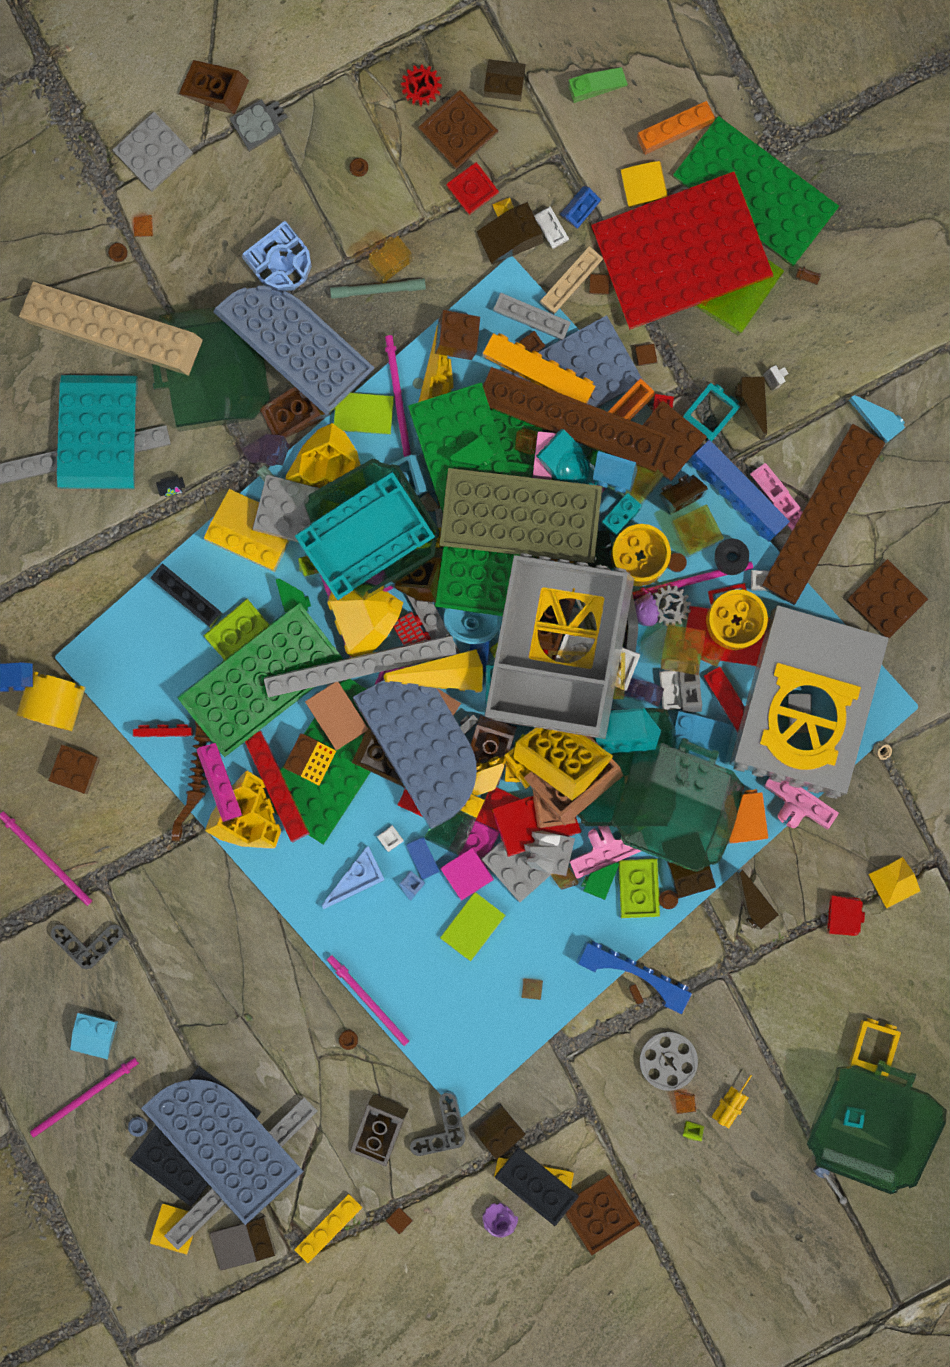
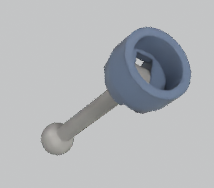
(823, 1173)

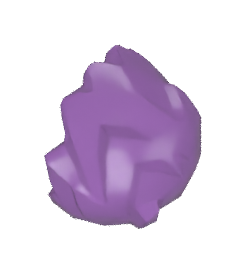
(646, 610)
(499, 1220)

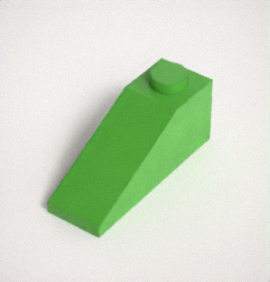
(596, 83)

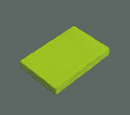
(365, 414)
(236, 629)
(639, 888)
(472, 926)

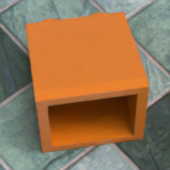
(750, 819)

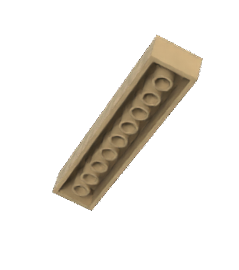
(111, 328)

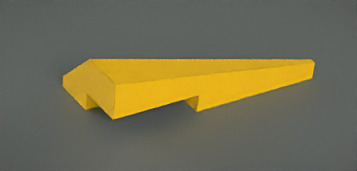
(438, 375)
(458, 671)

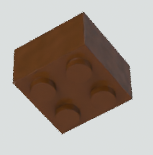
(457, 335)
(74, 769)

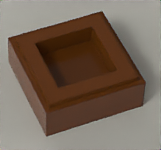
(599, 284)
(532, 342)
(646, 355)
(636, 994)
(399, 1220)

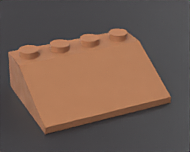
(561, 805)

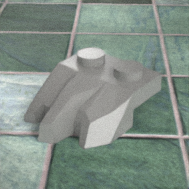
(550, 852)

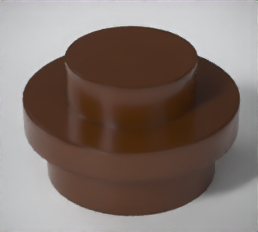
(358, 167)
(668, 899)

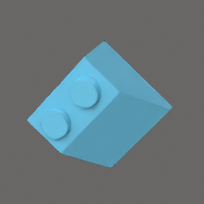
(417, 473)
(93, 1035)

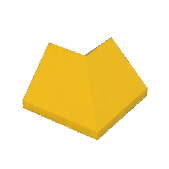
(894, 882)

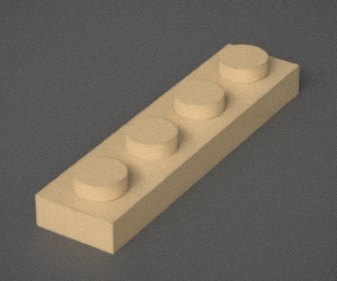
(571, 280)

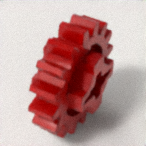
(415, 81)

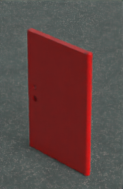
(747, 656)
(518, 821)

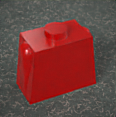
(845, 915)

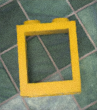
(859, 1040)

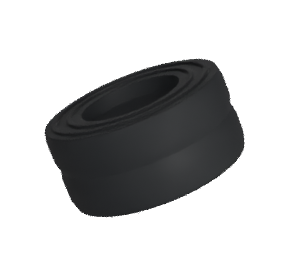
(731, 546)

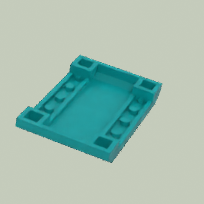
(96, 432)
(364, 535)

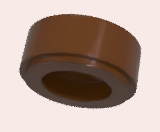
(117, 252)
(677, 562)
(348, 1040)

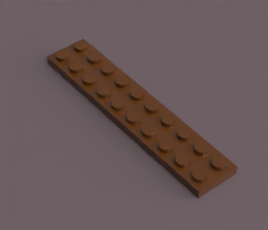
(580, 420)
(823, 514)

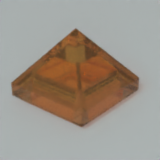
(712, 654)
(532, 989)

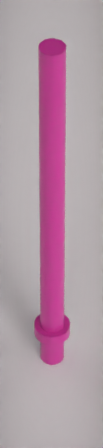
(390, 349)
(684, 582)
(10, 823)
(125, 1068)

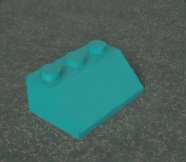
(630, 731)

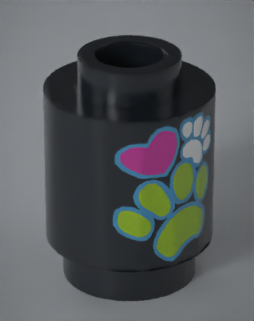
(170, 485)

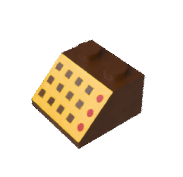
(309, 759)

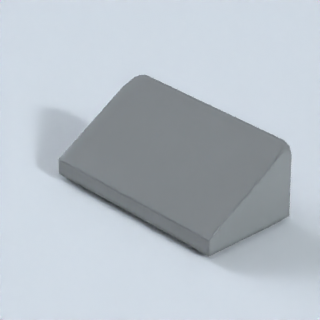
(800, 703)

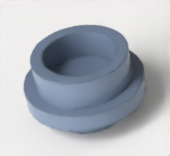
(137, 1126)

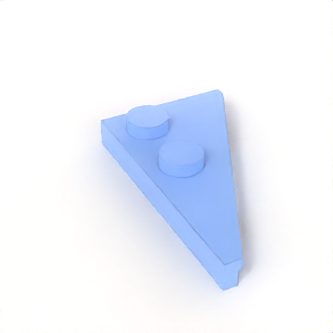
(359, 877)

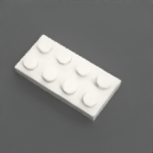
(577, 643)

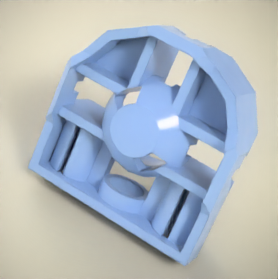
(278, 264)

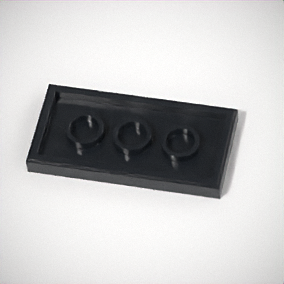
(536, 1186)

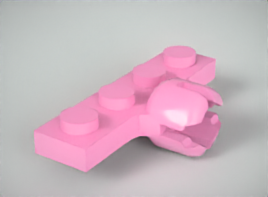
(799, 804)
(604, 852)

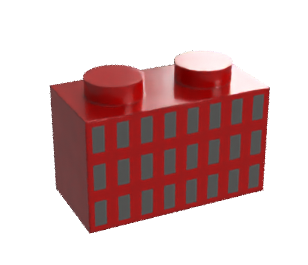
(409, 629)

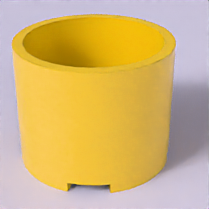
(651, 543)
(743, 606)
(51, 701)

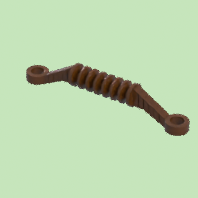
(195, 795)

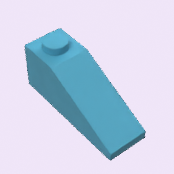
(882, 421)

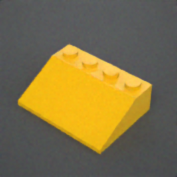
(233, 532)
(562, 759)

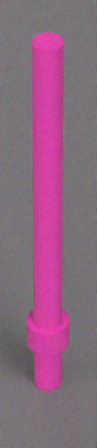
(342, 972)

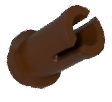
(808, 275)

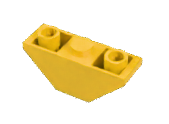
(488, 775)

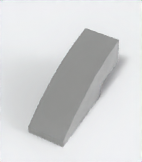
(690, 692)

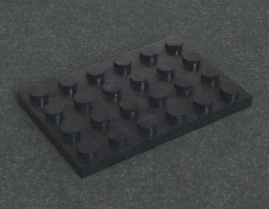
(165, 1162)

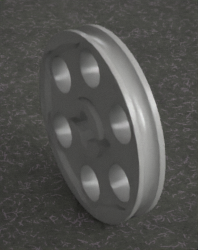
(678, 1061)

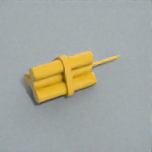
(730, 1106)

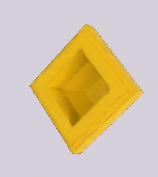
(502, 206)

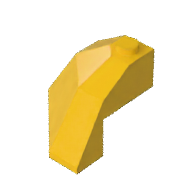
(324, 458)
(364, 621)
(256, 825)

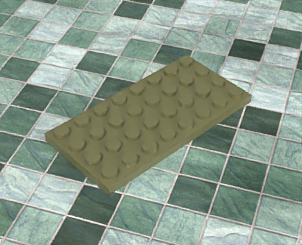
(520, 515)

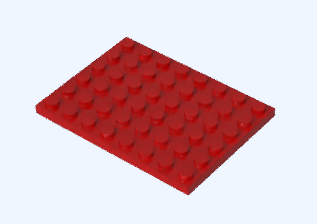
(682, 250)

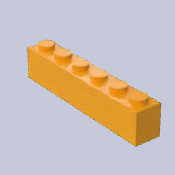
(537, 370)

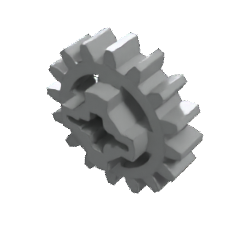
(674, 611)

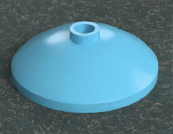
(460, 622)

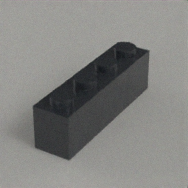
(186, 596)

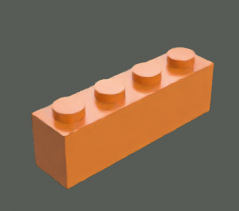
(675, 127)
(633, 400)

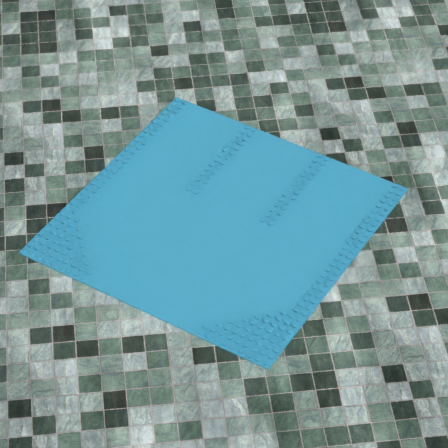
(459, 1015)

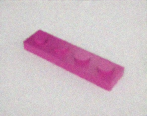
(219, 782)

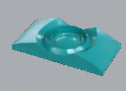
(566, 461)

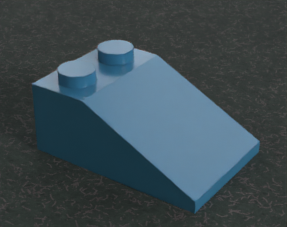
(614, 472)
(704, 733)

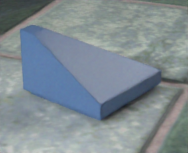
(411, 885)

